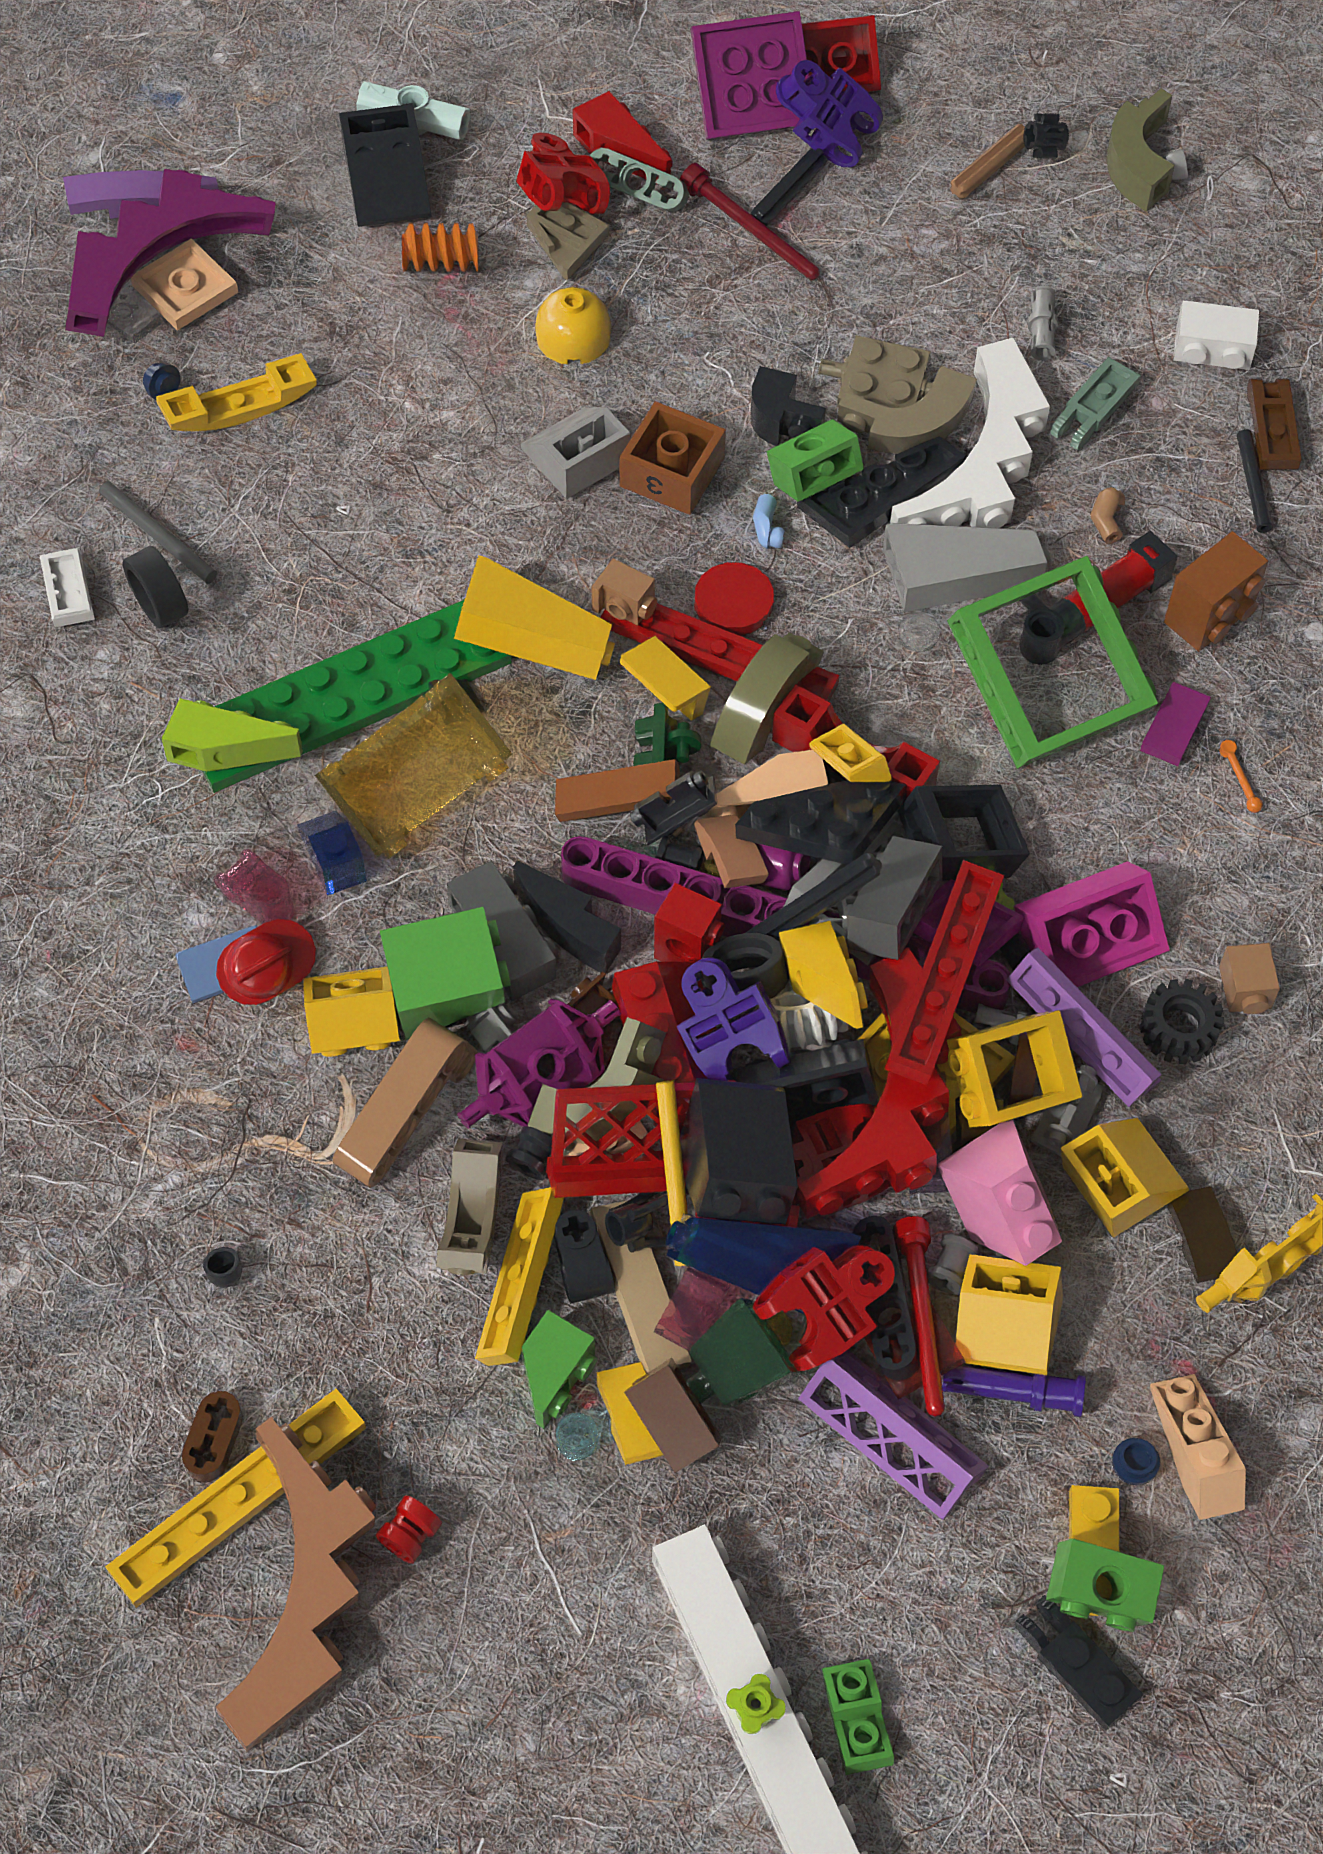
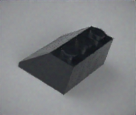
(818, 1078)

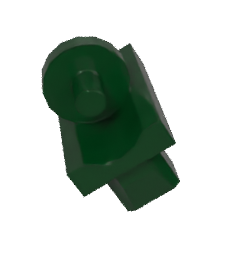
(667, 736)

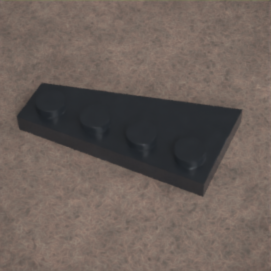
(865, 502)

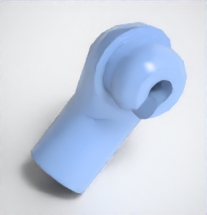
(763, 518)

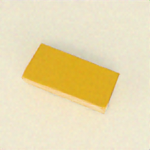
(851, 755)

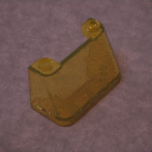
(413, 767)

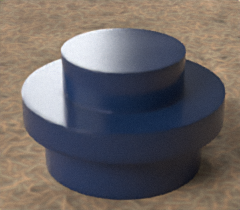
(161, 379)
(1136, 1461)

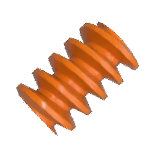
(440, 247)

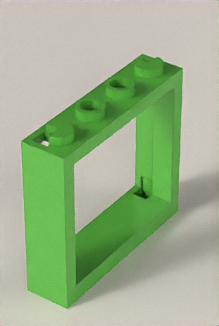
(997, 688)

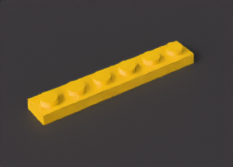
(228, 1503)

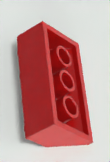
(845, 45)
(656, 998)

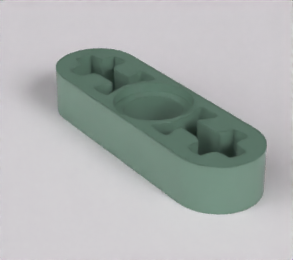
(664, 180)

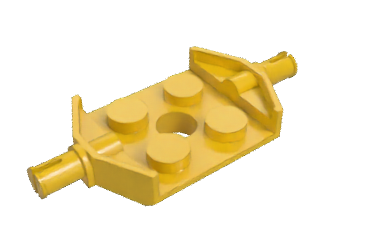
(1251, 1276)

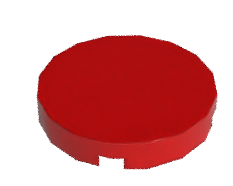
(734, 597)

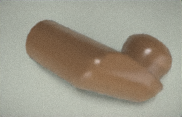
(1103, 511)

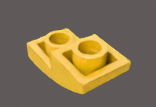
(626, 1426)

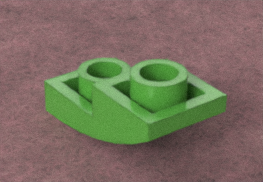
(857, 1716)

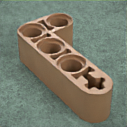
(402, 1100)

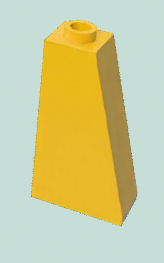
(531, 622)

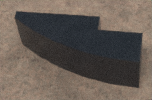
(568, 917)

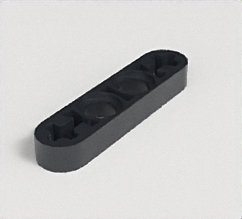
(895, 1297)

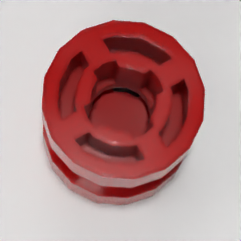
(409, 1529)

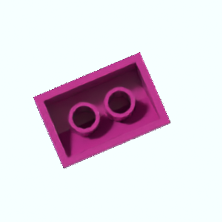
(1097, 923)

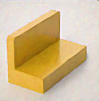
(667, 677)

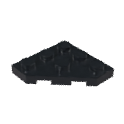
(823, 821)

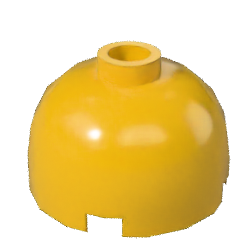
(573, 326)

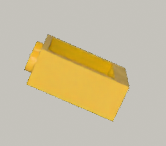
(1051, 1059)

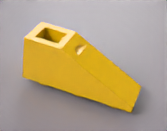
(823, 972)

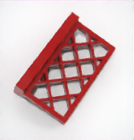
(596, 1169)

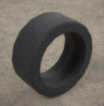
(155, 586)
(751, 951)

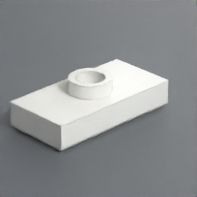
(67, 587)

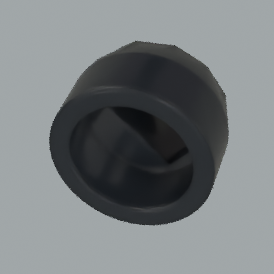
(223, 1267)

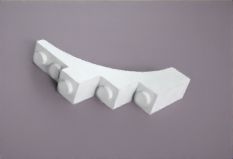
(1002, 455)

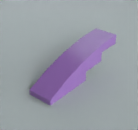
(106, 189)

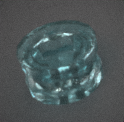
(566, 1427)

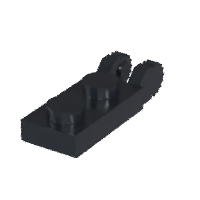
(1080, 1665)

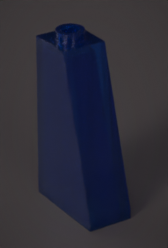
(749, 1251)

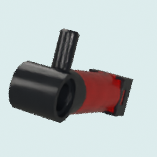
(1144, 567)

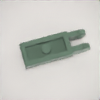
(1096, 401)

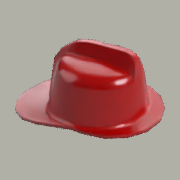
(266, 961)

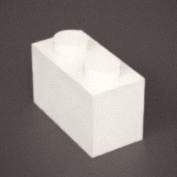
(1216, 335)

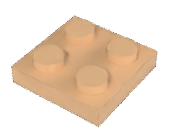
(184, 284)

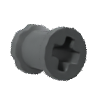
(951, 1264)

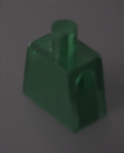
(739, 1357)

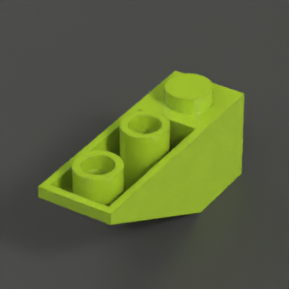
(223, 739)

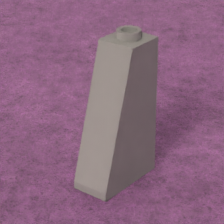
(959, 563)

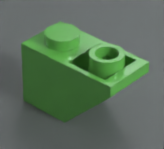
(553, 1362)

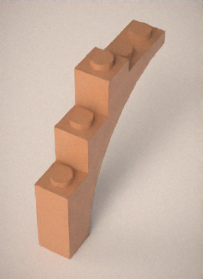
(296, 1662)

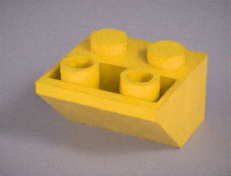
(1121, 1173)
(1009, 1314)

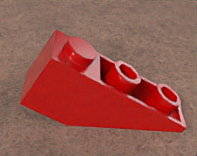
(609, 125)

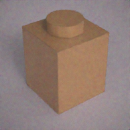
(1249, 978)

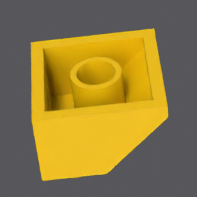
(350, 1011)

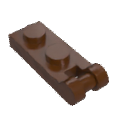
(1274, 424)

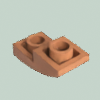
(736, 859)

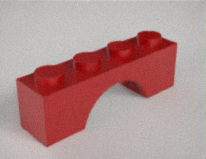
(808, 716)

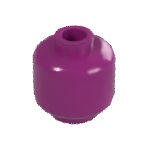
(783, 867)

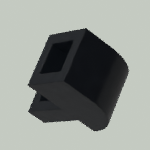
(776, 411)

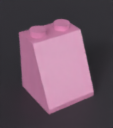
(1001, 1195)

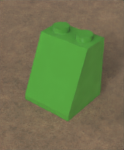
(444, 968)

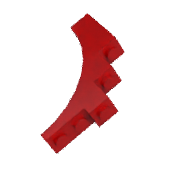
(892, 1140)

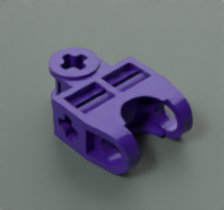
(829, 110)
(759, 1027)

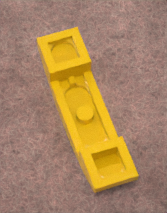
(239, 402)

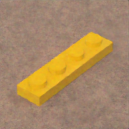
(519, 1278)

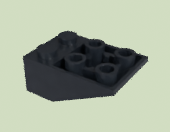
(385, 165)

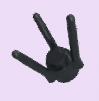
(632, 1221)

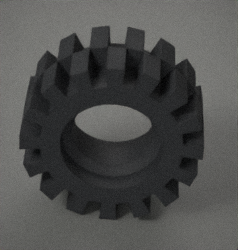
(1188, 1000)

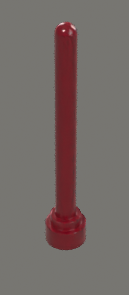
(700, 184)

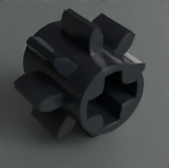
(1046, 135)

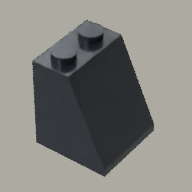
(738, 1152)

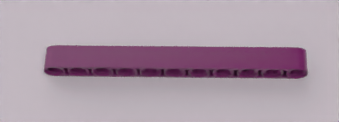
(648, 872)

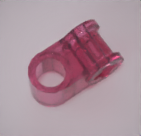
(254, 883)

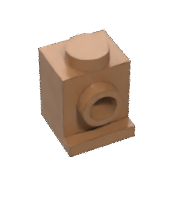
(624, 593)

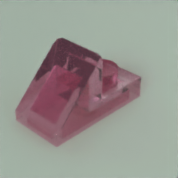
(692, 1308)

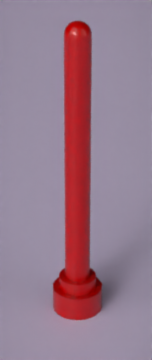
(913, 1239)

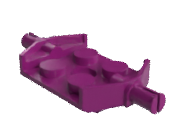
(509, 1073)

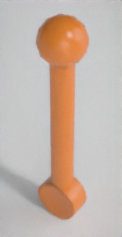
(1228, 750)

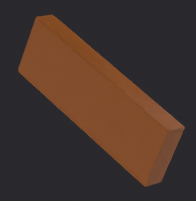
(612, 789)

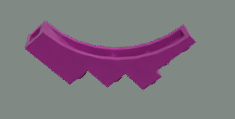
(145, 230)

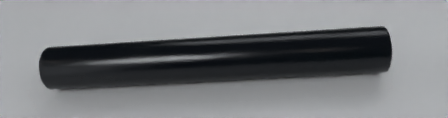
(1254, 481)

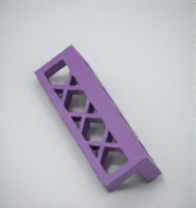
(1086, 1027)
(904, 1420)

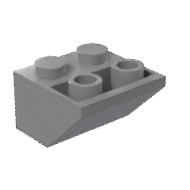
(579, 449)

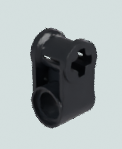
(582, 1263)

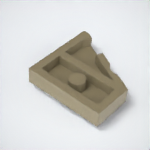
(567, 235)

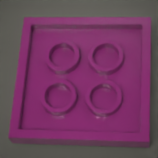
(740, 70)

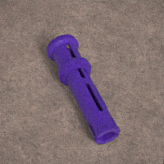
(1037, 1389)

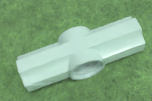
(429, 113)

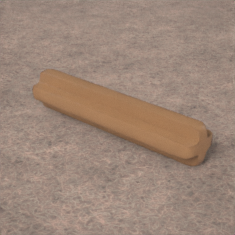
(988, 162)

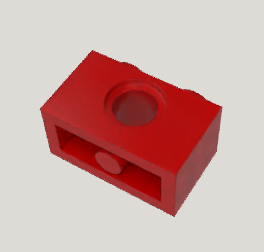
(686, 926)

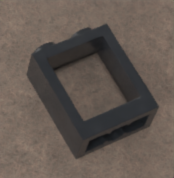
(924, 822)

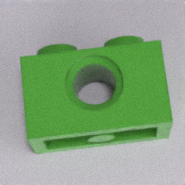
(815, 460)
(1132, 1579)

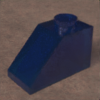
(333, 852)

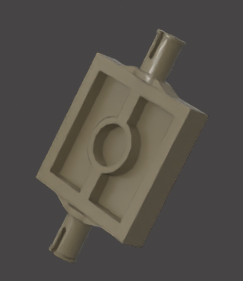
(881, 372)

